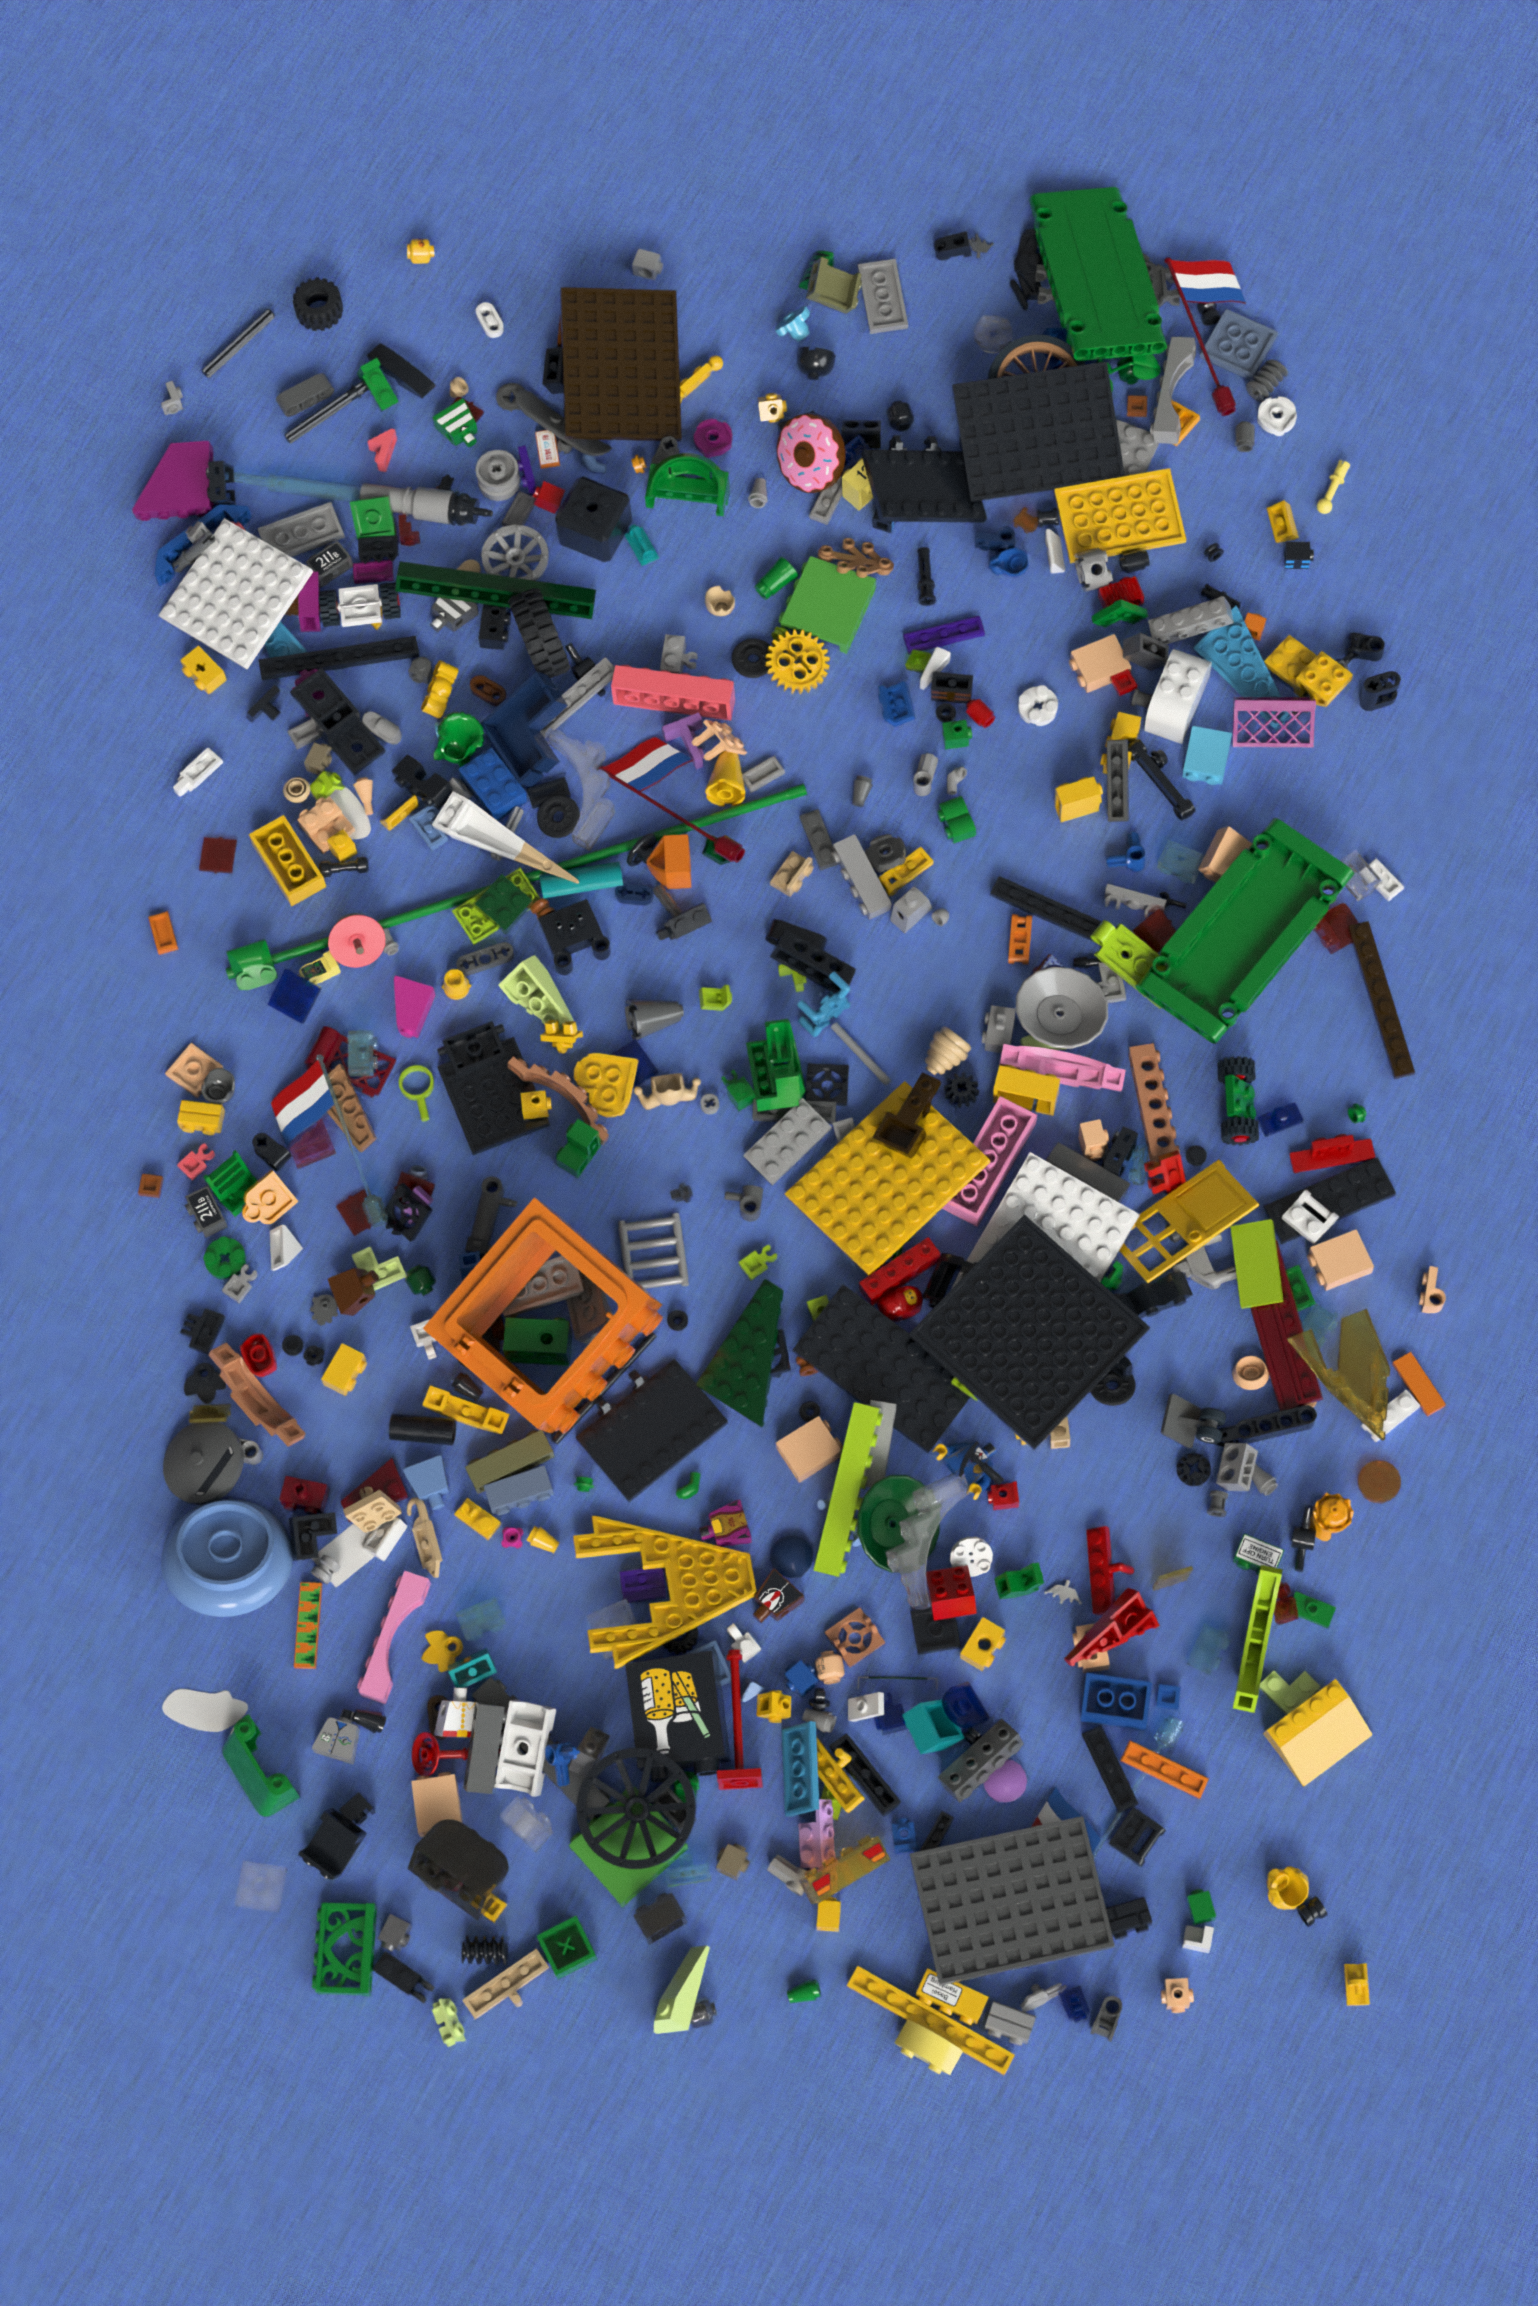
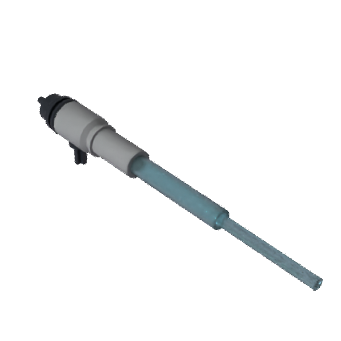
(424, 503)

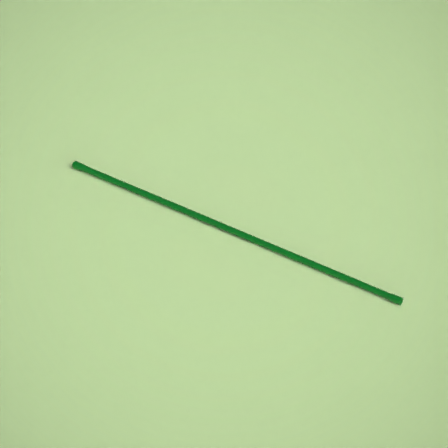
(788, 794)

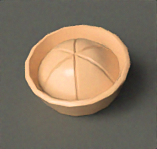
(1257, 1375)

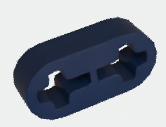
(634, 894)

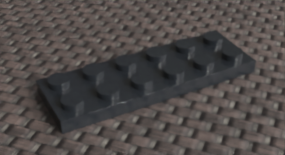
(1340, 1194)

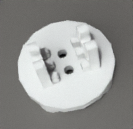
(980, 1555)

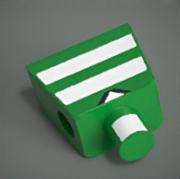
(457, 424)

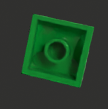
(252, 965)

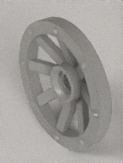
(515, 552)

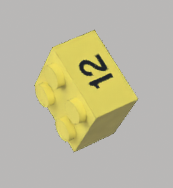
(856, 486)

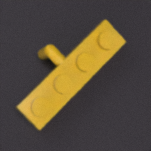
(835, 1778)

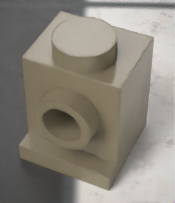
(318, 758)

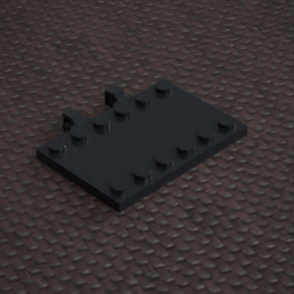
(920, 484)
(650, 1429)

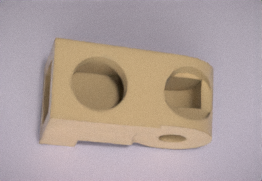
(1060, 1436)

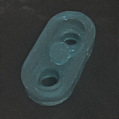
(1138, 1173)

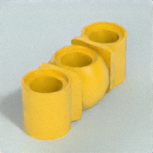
(439, 689)

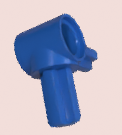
(1128, 859)
(559, 1756)

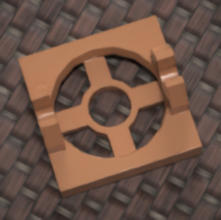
(856, 1616)

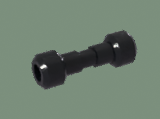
(360, 865)

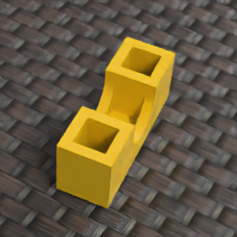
(1124, 728)

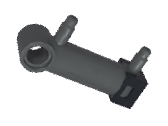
(486, 1216)

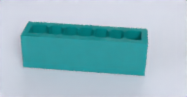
(589, 879)

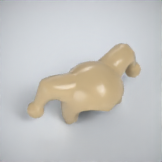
(667, 1091)

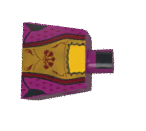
(727, 1526)

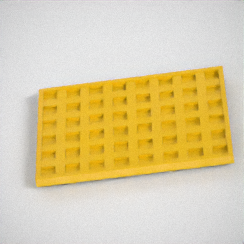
(878, 1198)

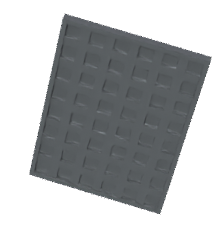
(1011, 1900)

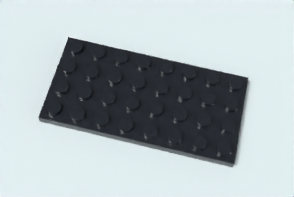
(881, 1363)

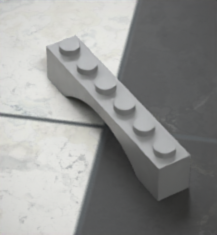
(1180, 359)

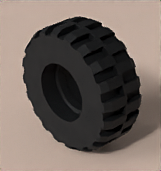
(539, 633)

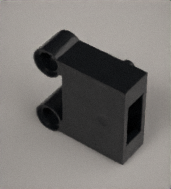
(572, 931)

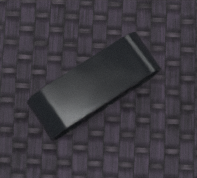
(778, 926)

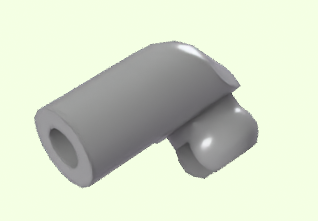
(954, 778)

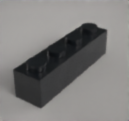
(938, 1831)

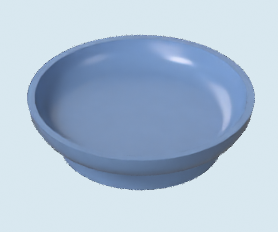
(226, 1558)

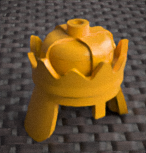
(1331, 1515)

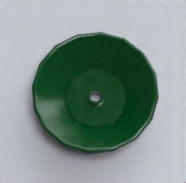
(885, 1502)

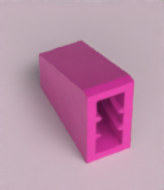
(412, 1005)

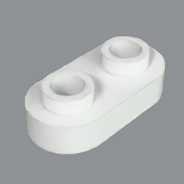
(490, 321)

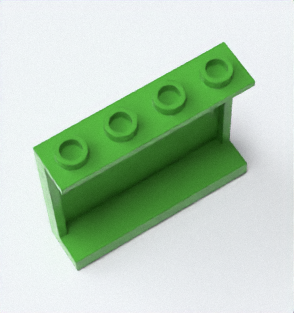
(828, 603)
(623, 1882)

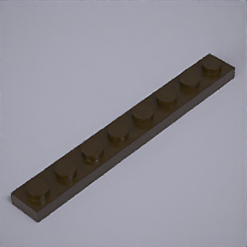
(1381, 1000)

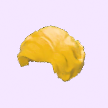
(1287, 1887)

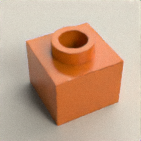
(1256, 625)

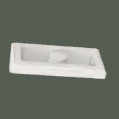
(1054, 552)
(384, 1538)

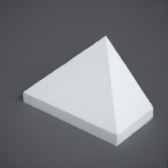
(282, 1247)

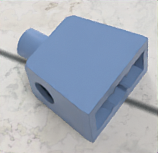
(428, 1481)

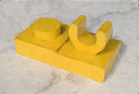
(477, 1519)

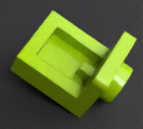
(326, 784)
(798, 979)
(715, 998)

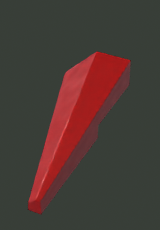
(1119, 1623)

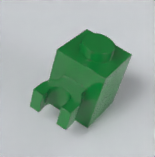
(739, 1091)

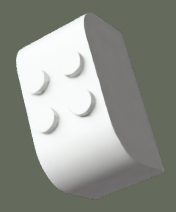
(1177, 696)

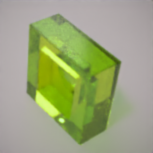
(918, 661)

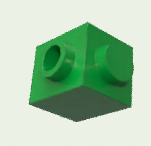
(956, 734)

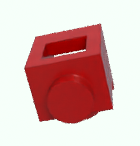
(1007, 1502)

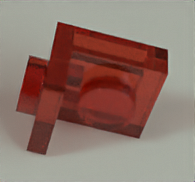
(406, 534)

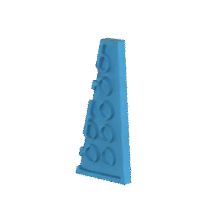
(1240, 663)

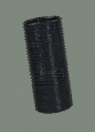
(415, 1429)

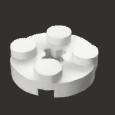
(1273, 425)
(1038, 695)

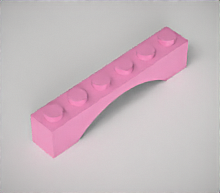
(410, 1595)

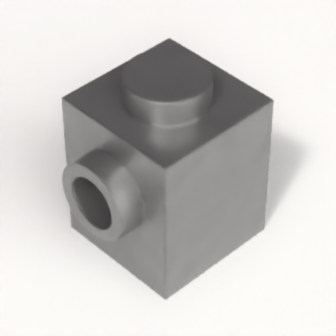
(395, 1934)

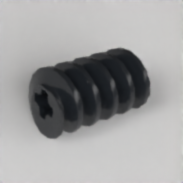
(484, 1950)

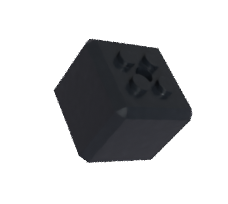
(594, 532)

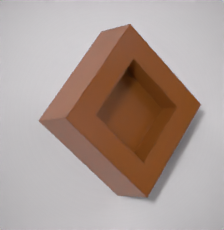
(1137, 406)
(150, 1185)

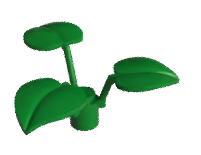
(1144, 367)

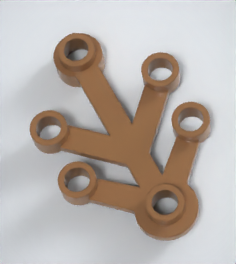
(857, 560)

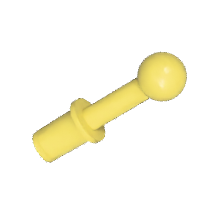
(1325, 505)

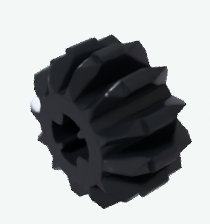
(961, 1097)

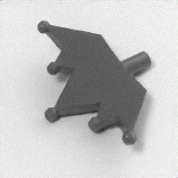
(979, 246)

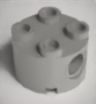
(1083, 568)

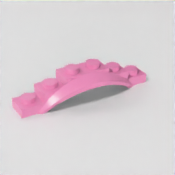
(1069, 1067)

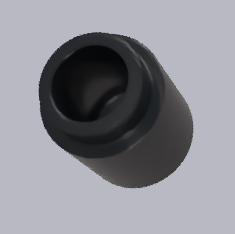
(1134, 561)

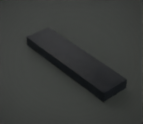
(1109, 1769)

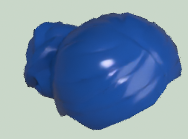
(1010, 562)

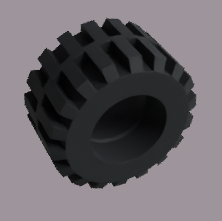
(315, 291)

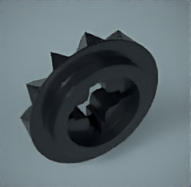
(1196, 1478)

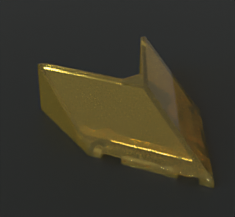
(1360, 1372)

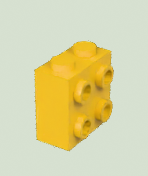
(1077, 798)

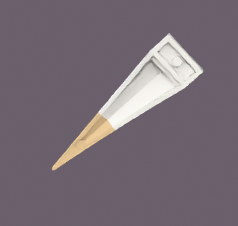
(474, 826)

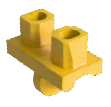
(561, 1038)
(1356, 1984)

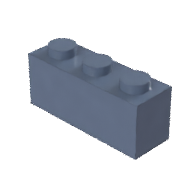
(519, 1490)

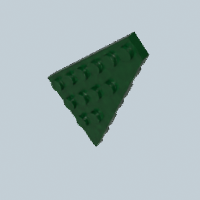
(743, 1362)

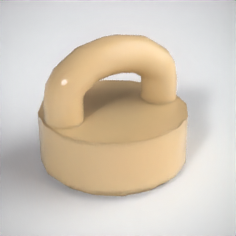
(458, 387)

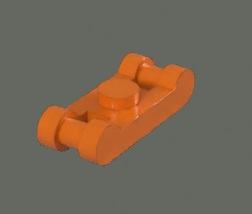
(1020, 939)

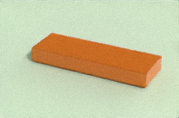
(1418, 1384)

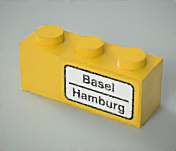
(952, 1998)

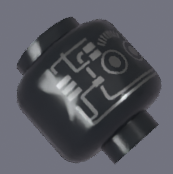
(900, 416)

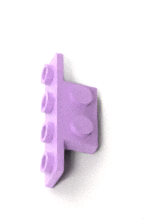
(817, 1837)

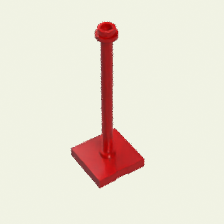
(739, 1777)

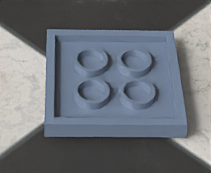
(1239, 344)

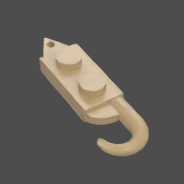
(425, 1538)

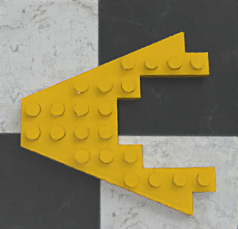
(699, 1578)

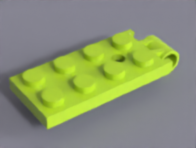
(1122, 939)

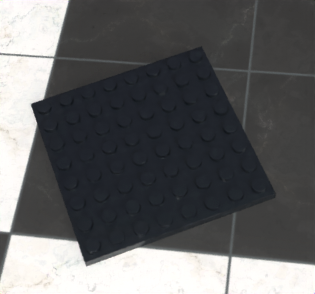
(1029, 1332)

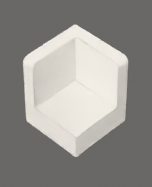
(1198, 1938)

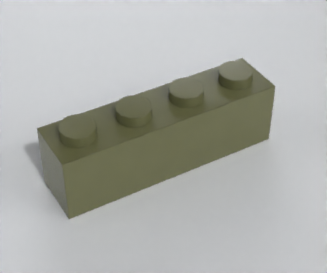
(510, 1461)

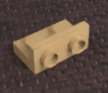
(791, 873)

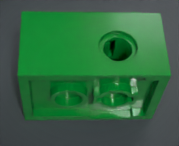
(538, 1341)

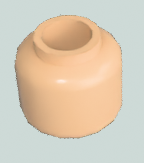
(829, 1667)

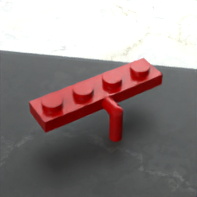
(1102, 1569)

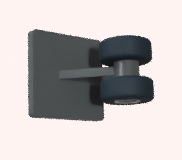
(1183, 1424)

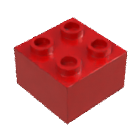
(950, 1592)

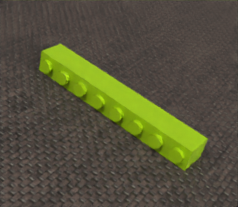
(847, 1489)

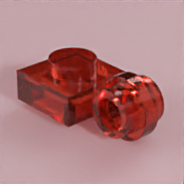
(1286, 1607)

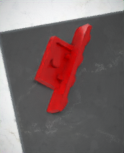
(1332, 1152)

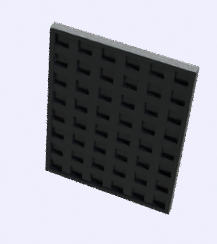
(1037, 431)

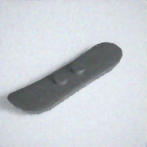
(554, 422)

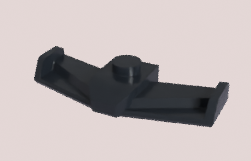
(1026, 264)

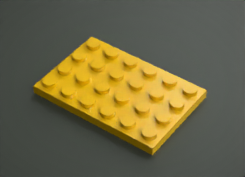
(1120, 514)

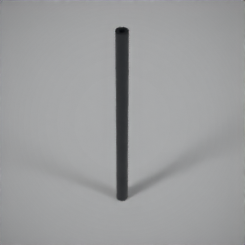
(611, 1380)

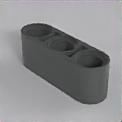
(305, 395)

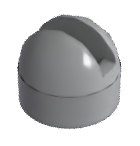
(940, 916)

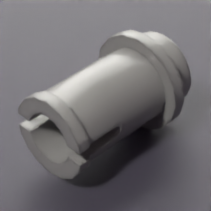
(390, 946)

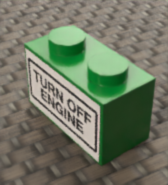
(1255, 1552)

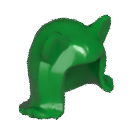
(458, 738)

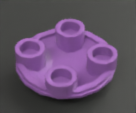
(1006, 1782)

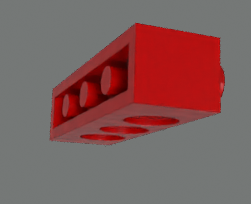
(899, 1271)

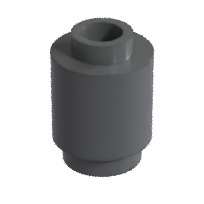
(1244, 436)

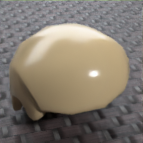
(719, 601)

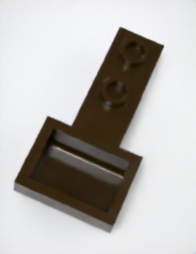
(901, 1131)

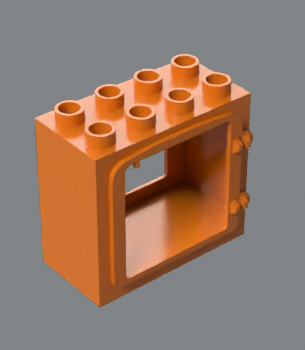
(502, 1277)

